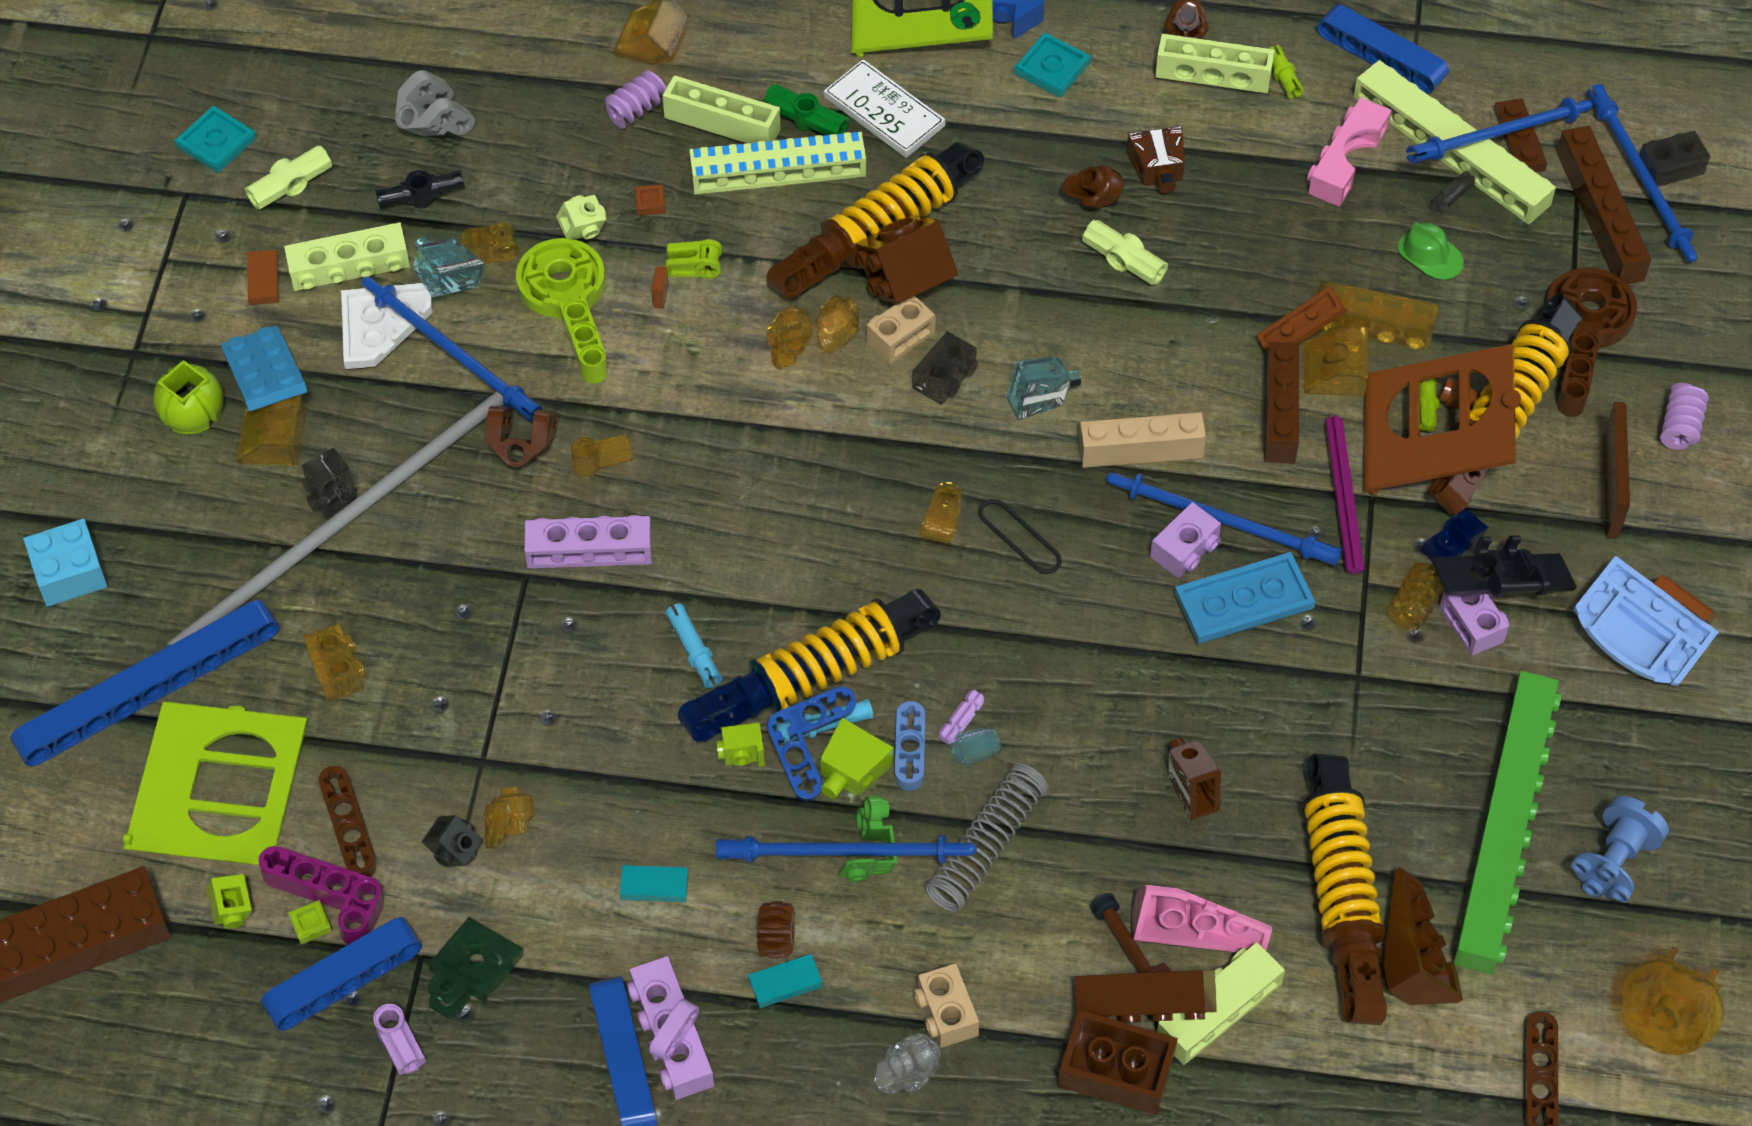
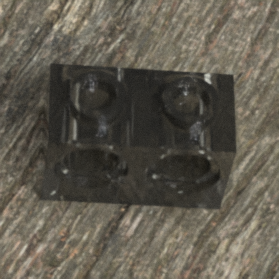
(1675, 158)
(940, 365)
(328, 483)

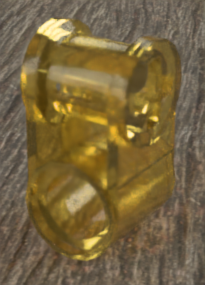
(489, 243)
(943, 514)

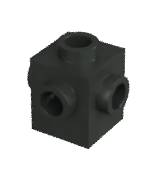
(452, 841)

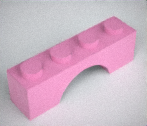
(1362, 128)

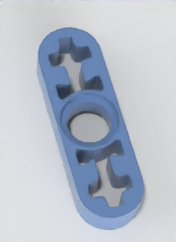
(903, 756)

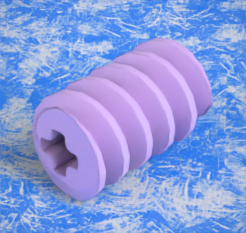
(633, 97)
(1684, 416)

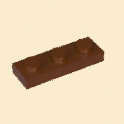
(1522, 143)

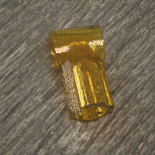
(591, 455)

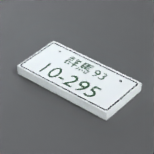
(884, 108)

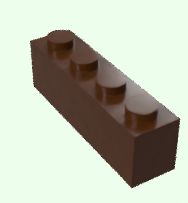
(1282, 403)
(1148, 994)

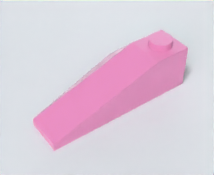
(1188, 920)

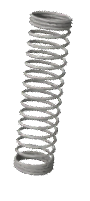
(932, 891)

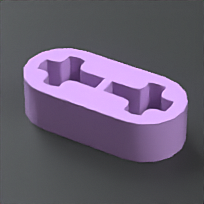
(674, 1030)

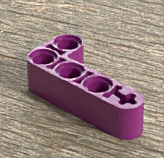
(284, 867)

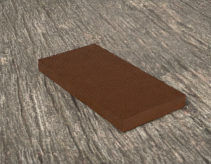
(1616, 470)

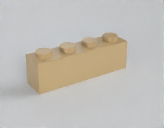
(1142, 439)

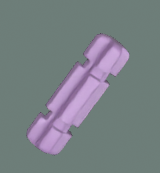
(961, 716)

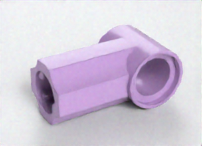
(398, 1040)

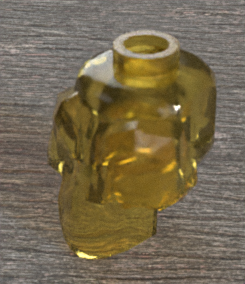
(837, 323)
(789, 336)
(507, 815)

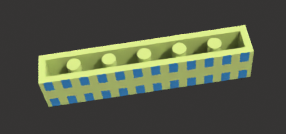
(778, 162)

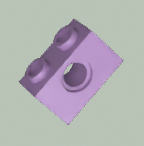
(1190, 525)

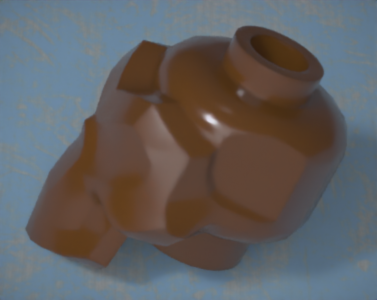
(1187, 19)
(1094, 186)

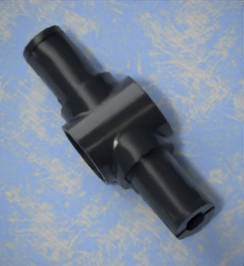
(419, 189)

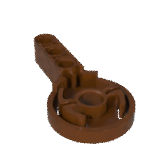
(1594, 330)

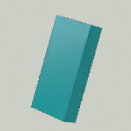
(654, 883)
(785, 981)

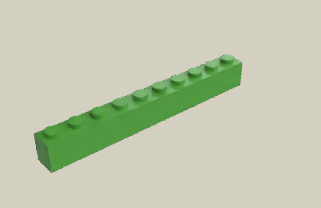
(1506, 824)

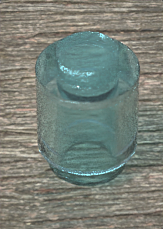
(976, 745)

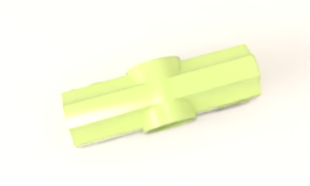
(288, 177)
(1125, 252)

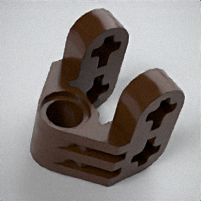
(500, 423)

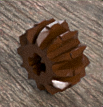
(776, 929)

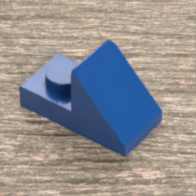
(1023, 13)

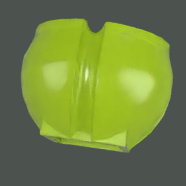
(197, 408)

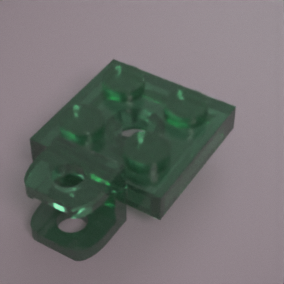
(458, 978)

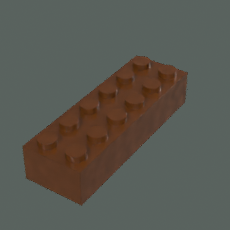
(79, 932)

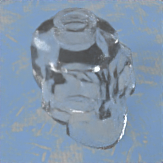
(908, 1064)

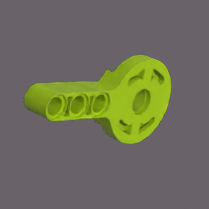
(567, 298)

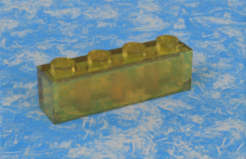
(1386, 316)

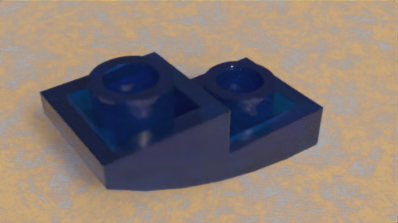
(1456, 537)

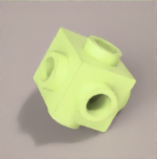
(581, 217)

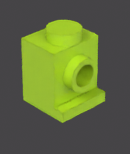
(741, 745)
(230, 891)

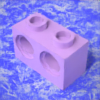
(1468, 618)

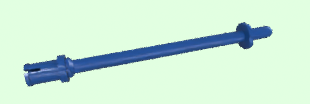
(1607, 111)
(1435, 148)
(512, 395)
(1307, 546)
(751, 849)

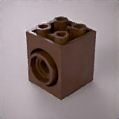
(906, 258)

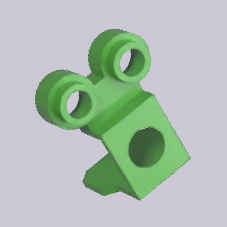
(870, 826)

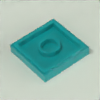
(1052, 64)
(215, 139)

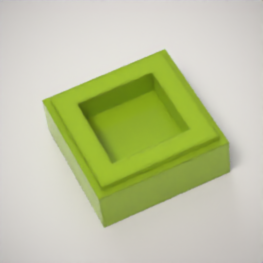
(310, 922)

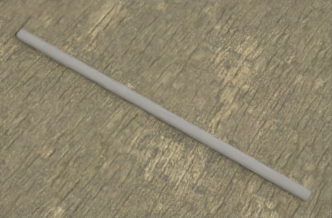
(343, 517)

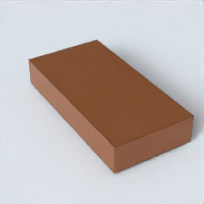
(263, 277)
(1685, 598)

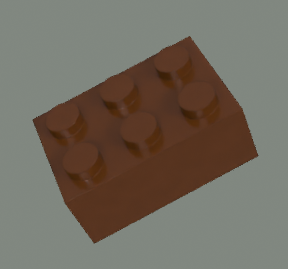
(1117, 1062)

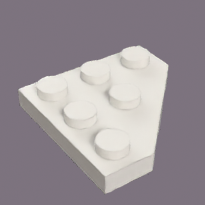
(373, 331)

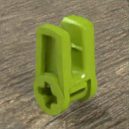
(692, 259)

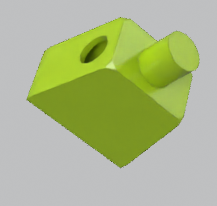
(853, 760)

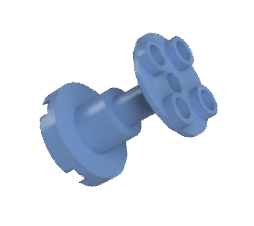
(1630, 830)

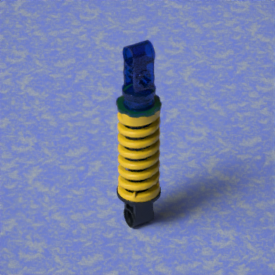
(802, 664)

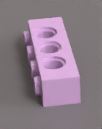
(600, 551)
(660, 980)

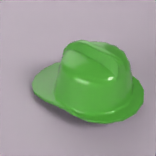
(1430, 251)

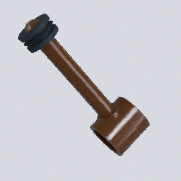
(1106, 909)

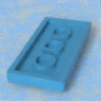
(263, 367)
(1244, 597)

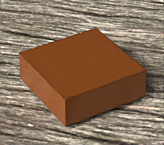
(650, 199)
(660, 287)

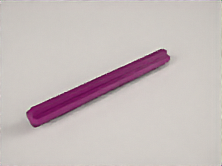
(1344, 495)

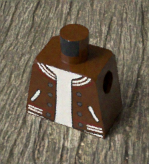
(1158, 156)
(1192, 766)

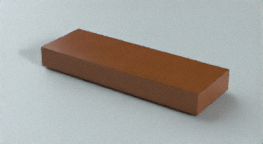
(1304, 320)

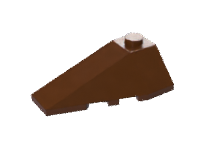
(1413, 950)

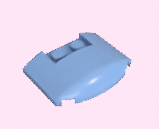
(1642, 625)

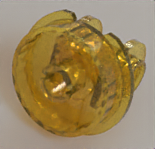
(1672, 1005)

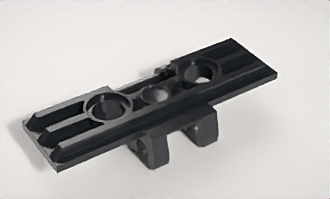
(1503, 571)

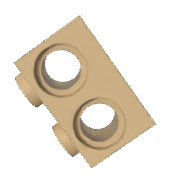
(907, 326)
(953, 1004)

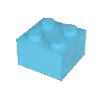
(65, 562)

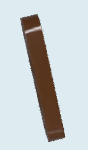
(347, 822)
(1541, 1075)

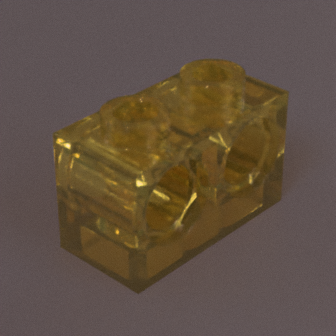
(331, 663)

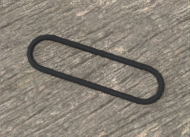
(1011, 544)

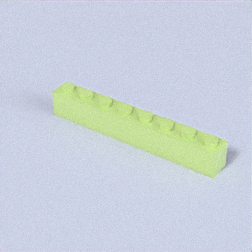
(1424, 117)

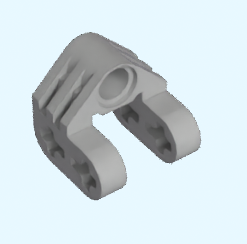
(442, 113)

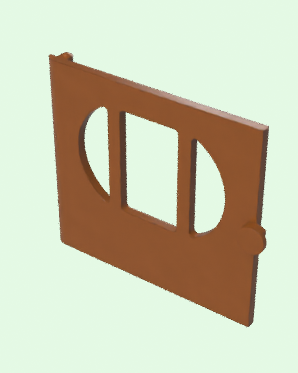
(1484, 445)

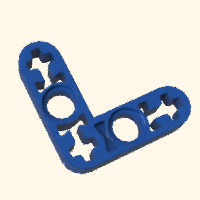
(800, 727)

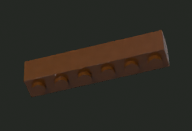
(1603, 205)

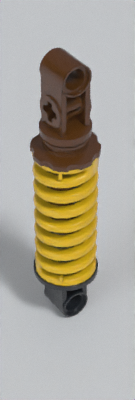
(932, 183)
(1537, 347)
(1345, 886)

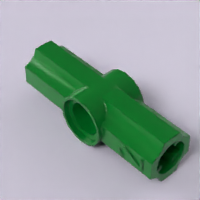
(806, 111)

